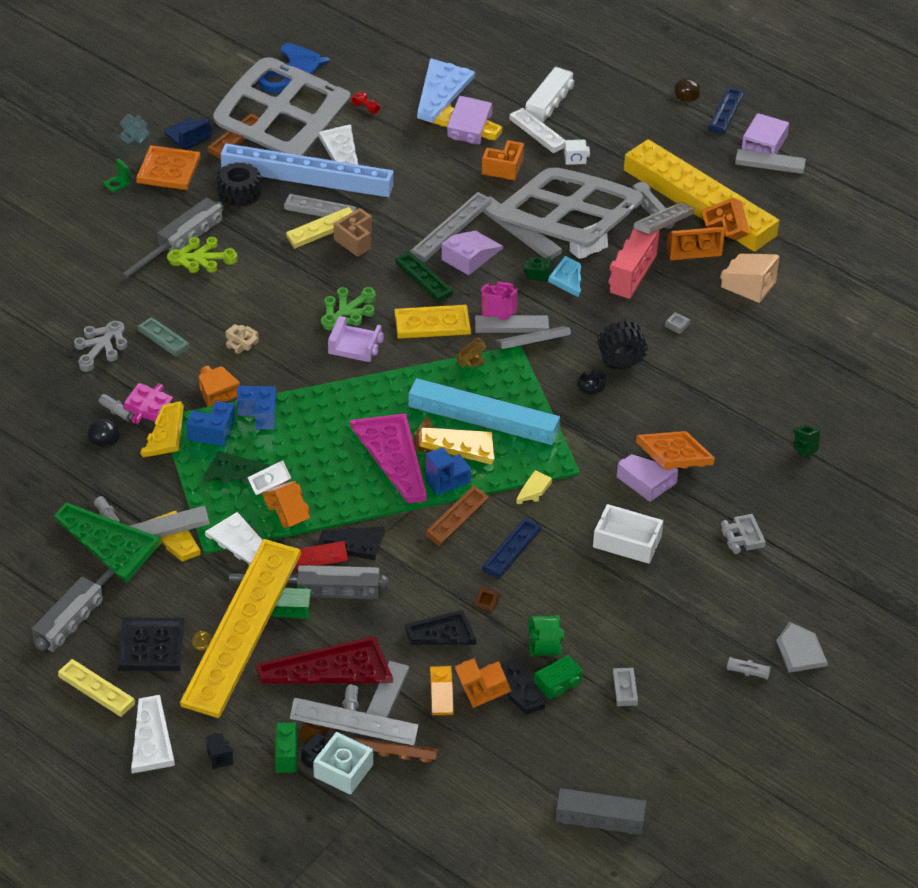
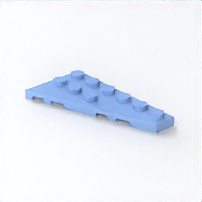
(441, 87)

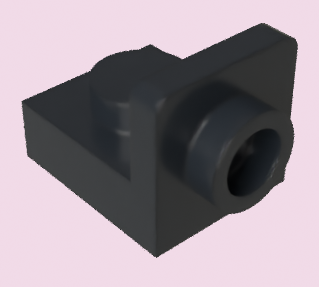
(312, 750)

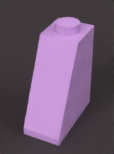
(646, 476)

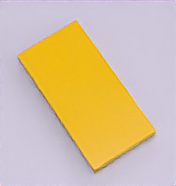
(432, 321)

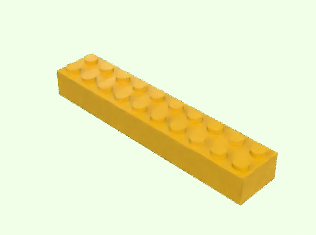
(692, 187)

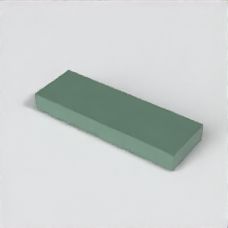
(163, 336)

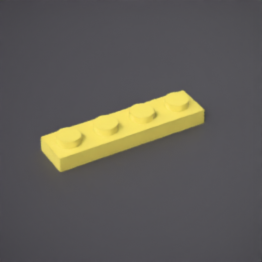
(316, 229)
(96, 688)

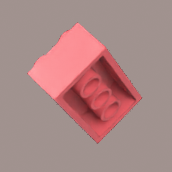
(633, 262)

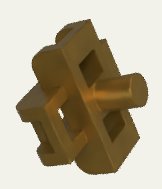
(471, 354)

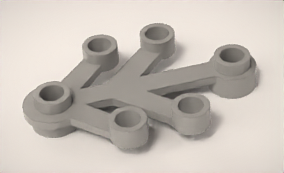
(113, 329)

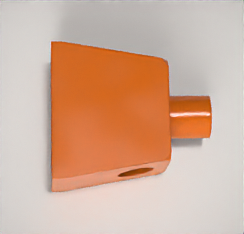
(217, 385)

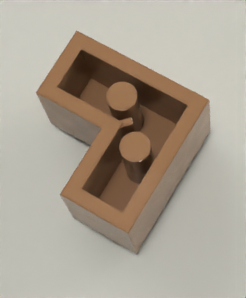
(354, 232)

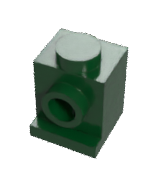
(538, 268)
(806, 440)

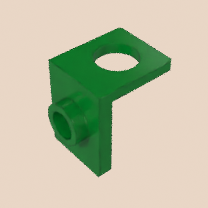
(122, 177)

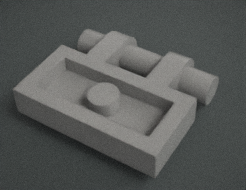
(748, 532)

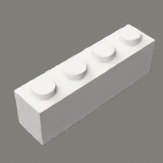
(550, 93)

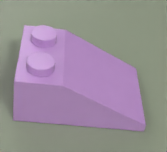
(469, 251)

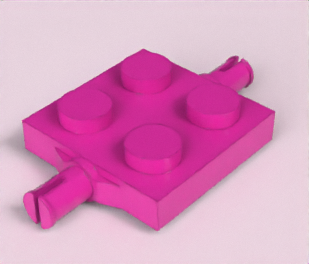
(146, 402)

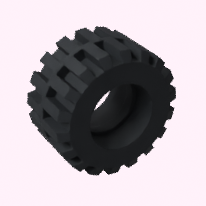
(239, 184)
(622, 344)

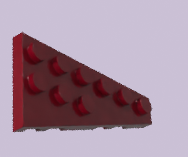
(343, 663)

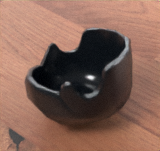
(593, 382)
(103, 432)

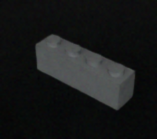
(600, 811)

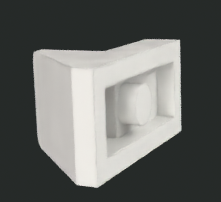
(269, 477)

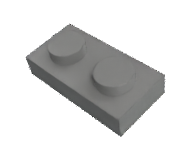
(625, 687)

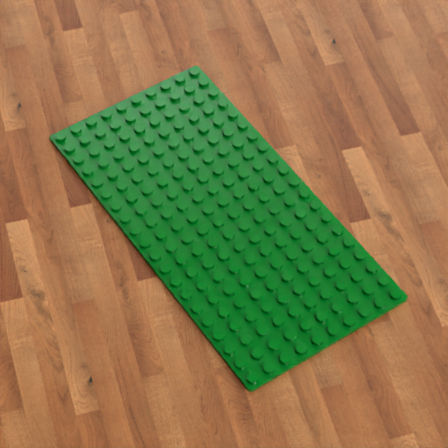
(337, 470)

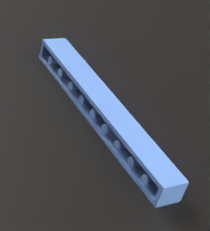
(312, 170)

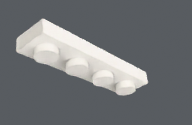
(537, 130)

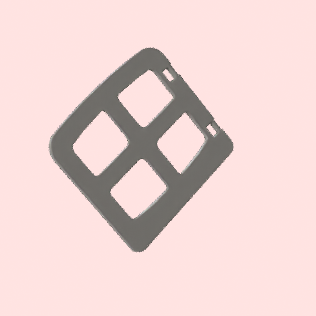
(280, 105)
(548, 225)

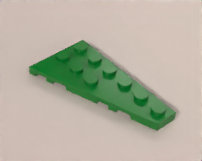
(112, 542)

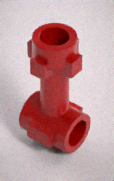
(361, 98)

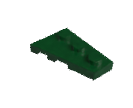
(232, 467)

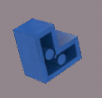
(258, 402)
(212, 427)
(446, 472)

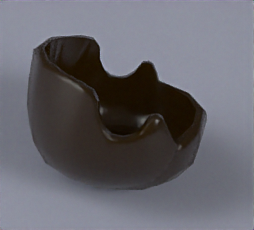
(687, 89)

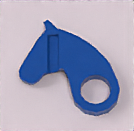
(299, 58)

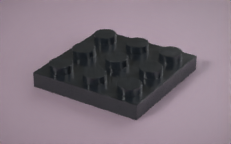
(151, 644)

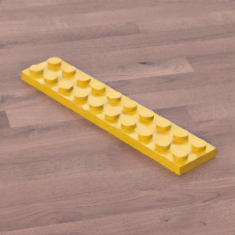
(240, 628)

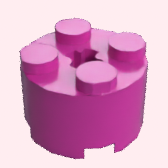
(499, 300)

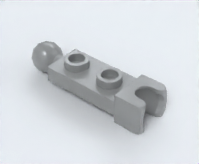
(649, 201)

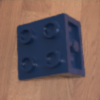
(189, 132)

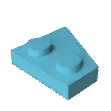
(567, 276)

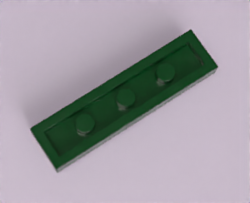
(424, 276)

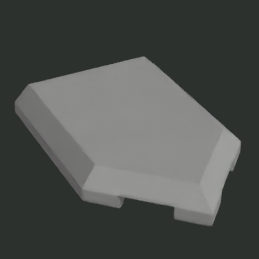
(800, 649)

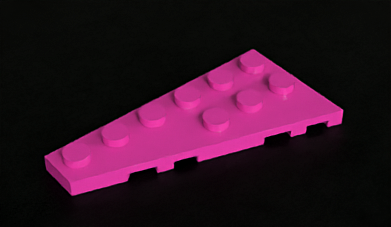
(393, 449)

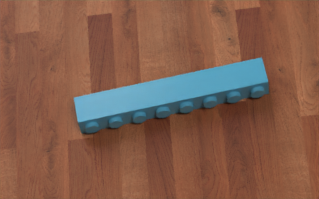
(484, 411)

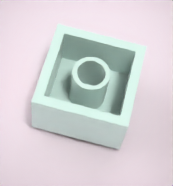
(343, 763)

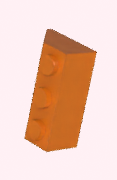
(695, 243)

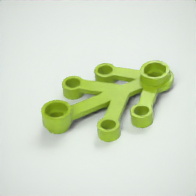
(181, 256)

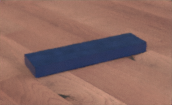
(726, 110)
(511, 548)

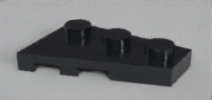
(358, 541)
(442, 630)
(523, 690)

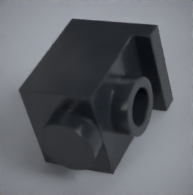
(219, 751)

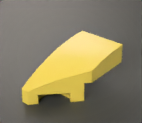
(534, 487)

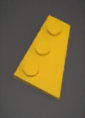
(167, 431)
(180, 544)

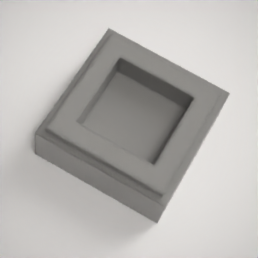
(677, 323)

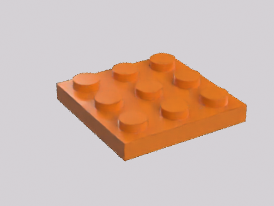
(168, 167)
(675, 450)

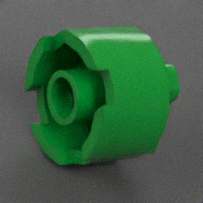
(545, 635)

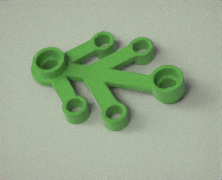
(367, 296)

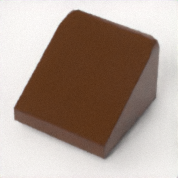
(487, 599)
(309, 730)

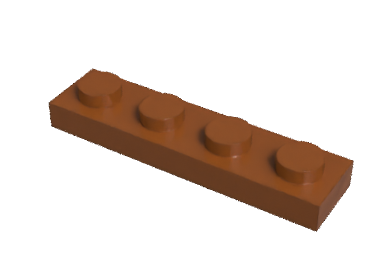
(230, 137)
(456, 515)
(402, 750)

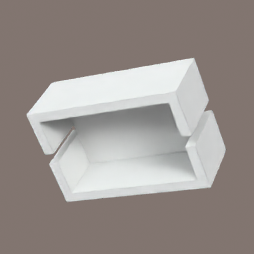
(628, 533)

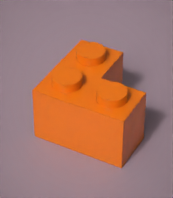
(503, 163)
(728, 215)
(287, 502)
(482, 684)

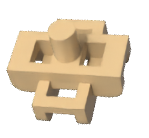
(242, 333)

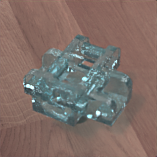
(132, 130)

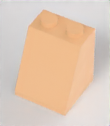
(751, 275)

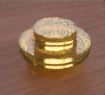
(201, 640)

